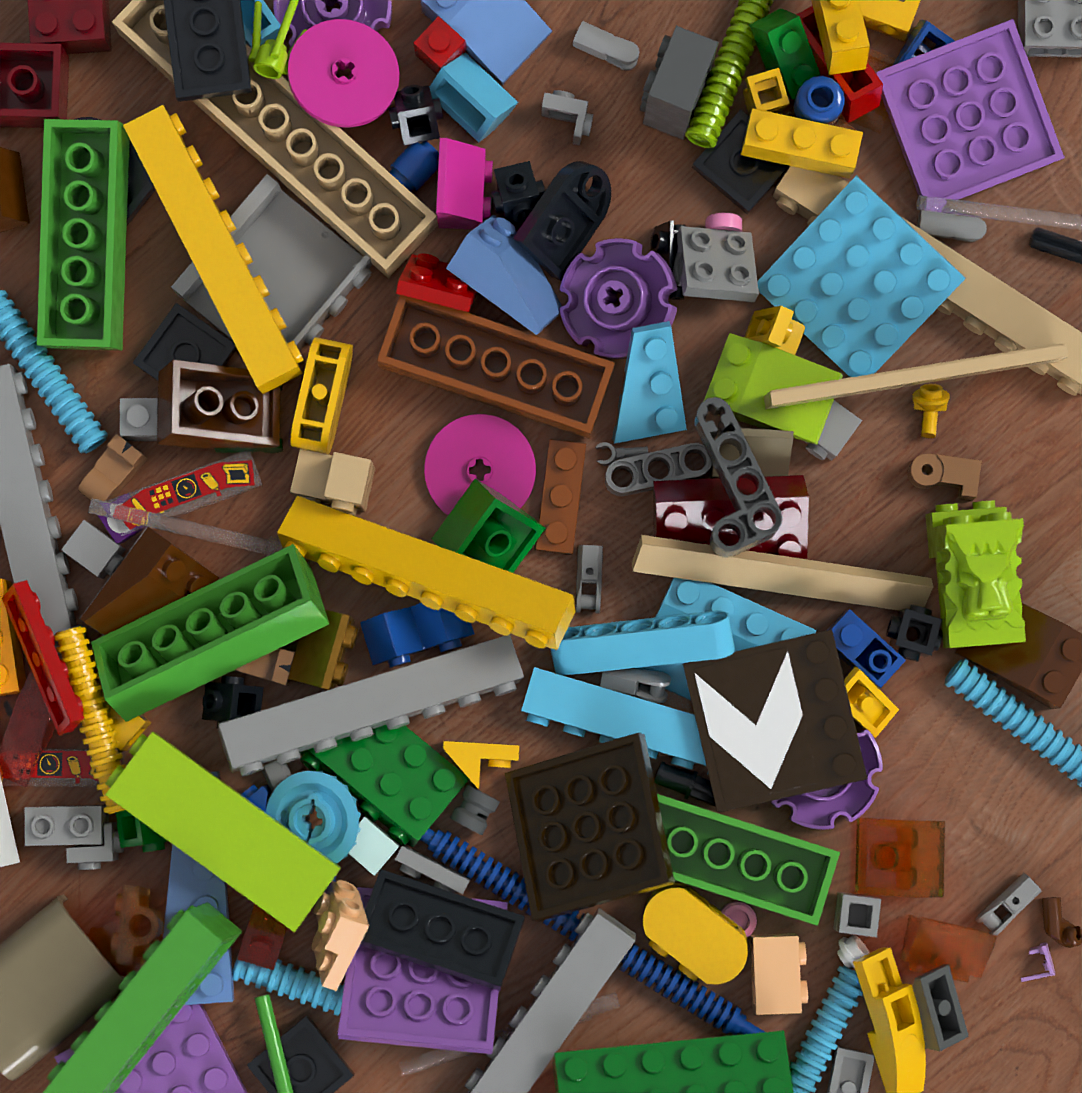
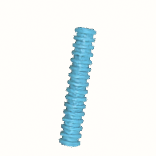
(48, 378)
(1017, 718)
(291, 982)
(825, 1031)

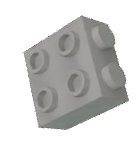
(1050, 27)

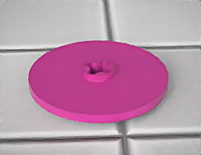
(347, 46)
(474, 438)

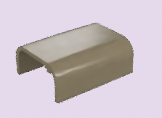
(48, 986)

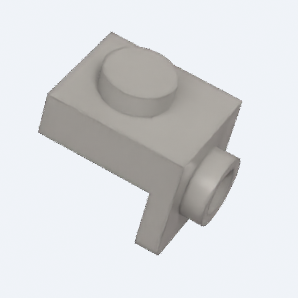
(564, 107)
(91, 856)

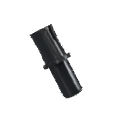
(685, 783)

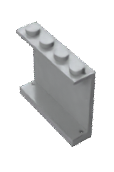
(297, 258)

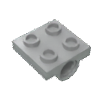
(716, 264)

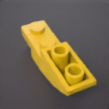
(896, 1022)

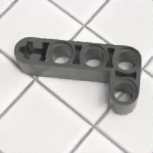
(729, 473)

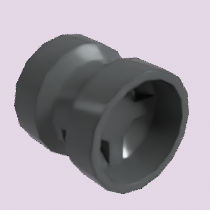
(474, 809)

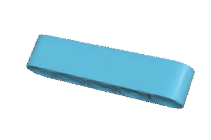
(644, 643)

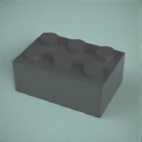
(677, 81)

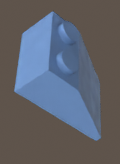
(496, 31)
(506, 274)

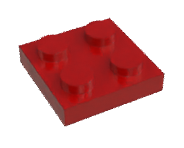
(430, 281)

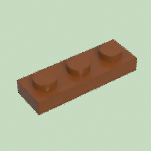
(561, 496)

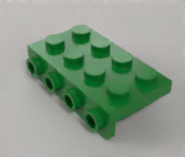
(392, 779)

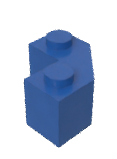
(412, 630)

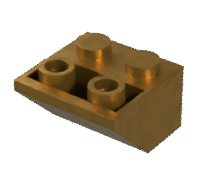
(322, 652)

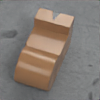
(112, 470)
(948, 472)
(272, 666)

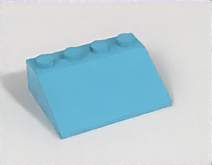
(749, 622)

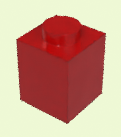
(439, 45)

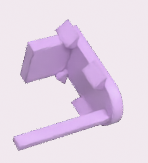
(1048, 965)

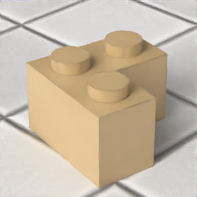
(334, 480)

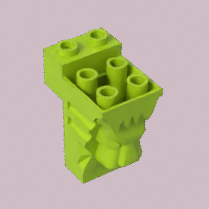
(977, 573)

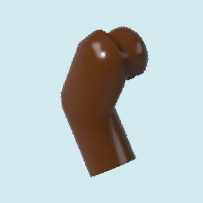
(1058, 927)

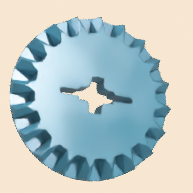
(334, 805)

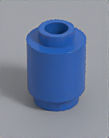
(415, 165)

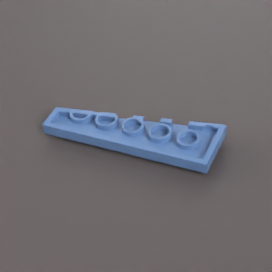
(196, 885)

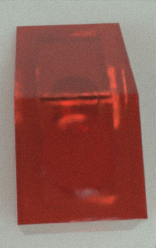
(262, 939)

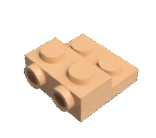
(339, 931)

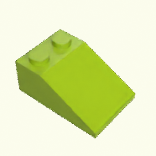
(752, 370)

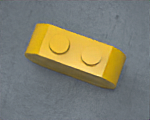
(321, 395)
(694, 934)

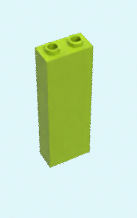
(221, 830)

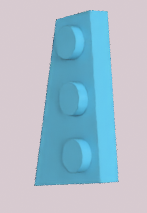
(651, 386)

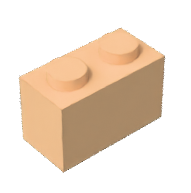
(776, 974)

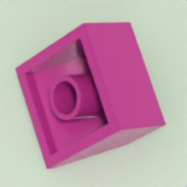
(462, 185)

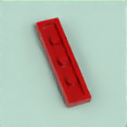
(39, 648)

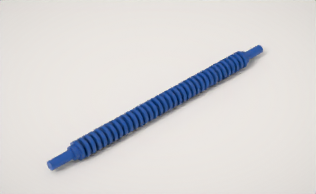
(733, 1021)

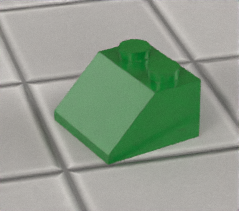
(489, 528)

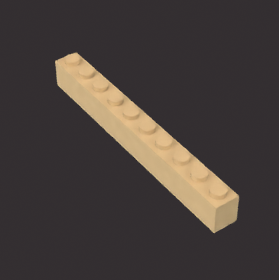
(980, 299)

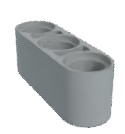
(638, 468)

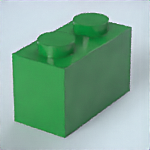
(786, 47)

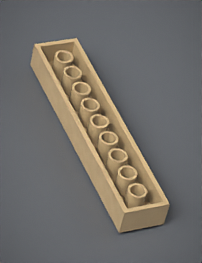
(302, 152)

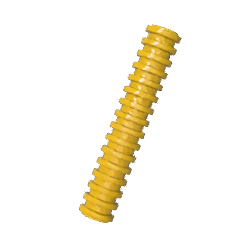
(95, 722)

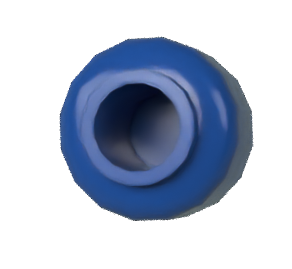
(819, 100)

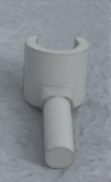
(620, 453)

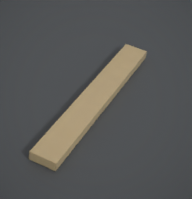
(915, 375)
(781, 574)

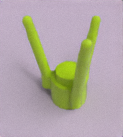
(271, 58)

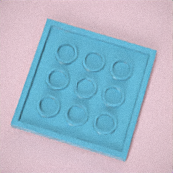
(860, 280)

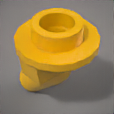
(930, 399)

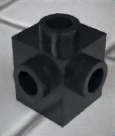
(416, 114)
(516, 191)
(928, 631)
(230, 700)

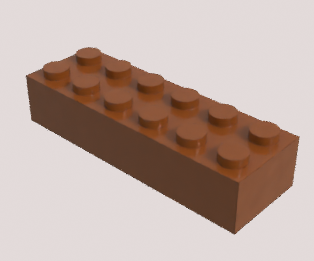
(496, 365)

